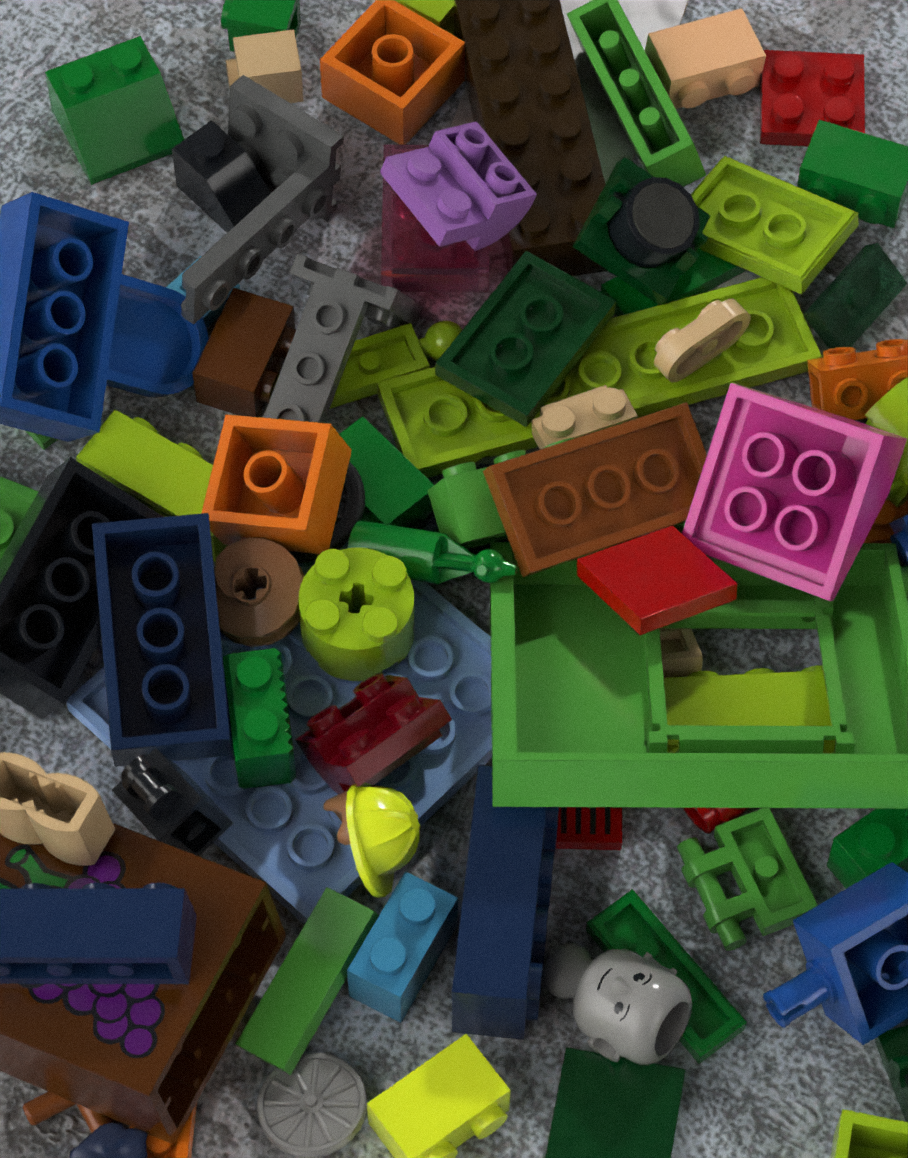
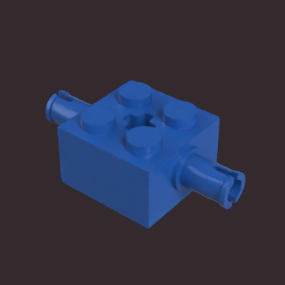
(853, 958)

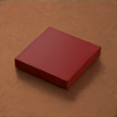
(656, 579)

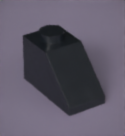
(218, 175)

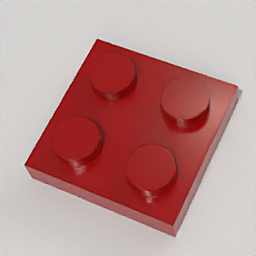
(807, 88)

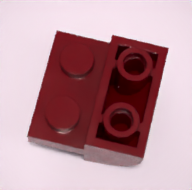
(371, 732)

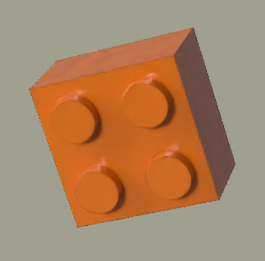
(392, 70)
(277, 482)

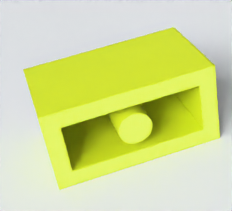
(441, 1104)

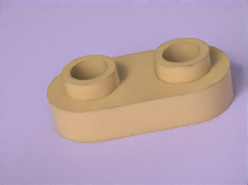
(702, 340)

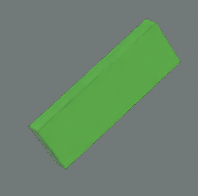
(307, 981)

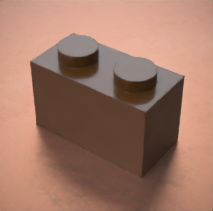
(244, 354)

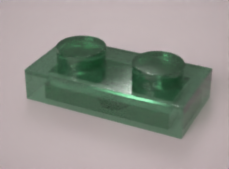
(855, 297)

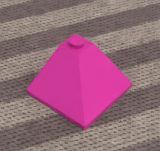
(790, 490)

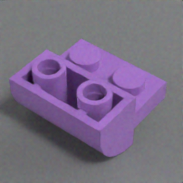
(460, 187)

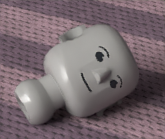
(621, 1001)

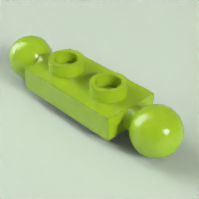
(390, 356)

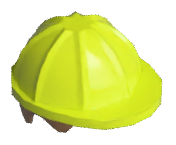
(380, 830)

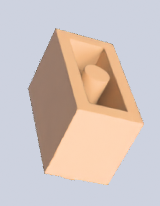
(707, 58)

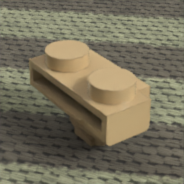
(582, 415)

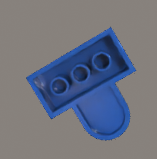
(80, 322)

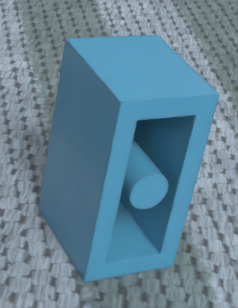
(402, 947)

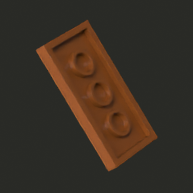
(598, 488)

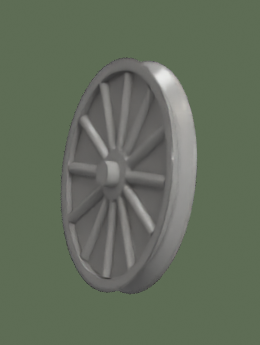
(314, 1107)

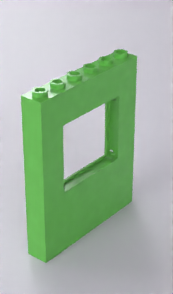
(587, 713)

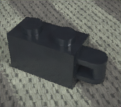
(170, 803)

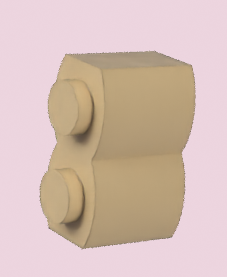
(52, 811)

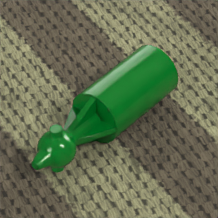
(430, 554)

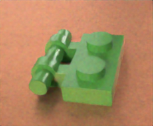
(763, 870)

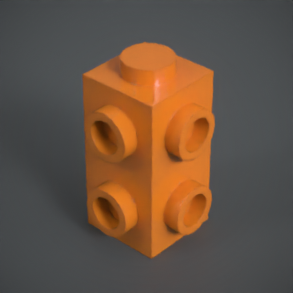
(852, 381)

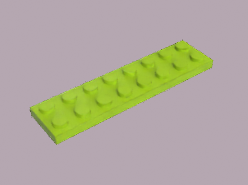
(447, 427)

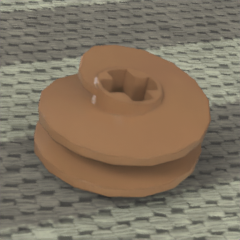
(239, 573)

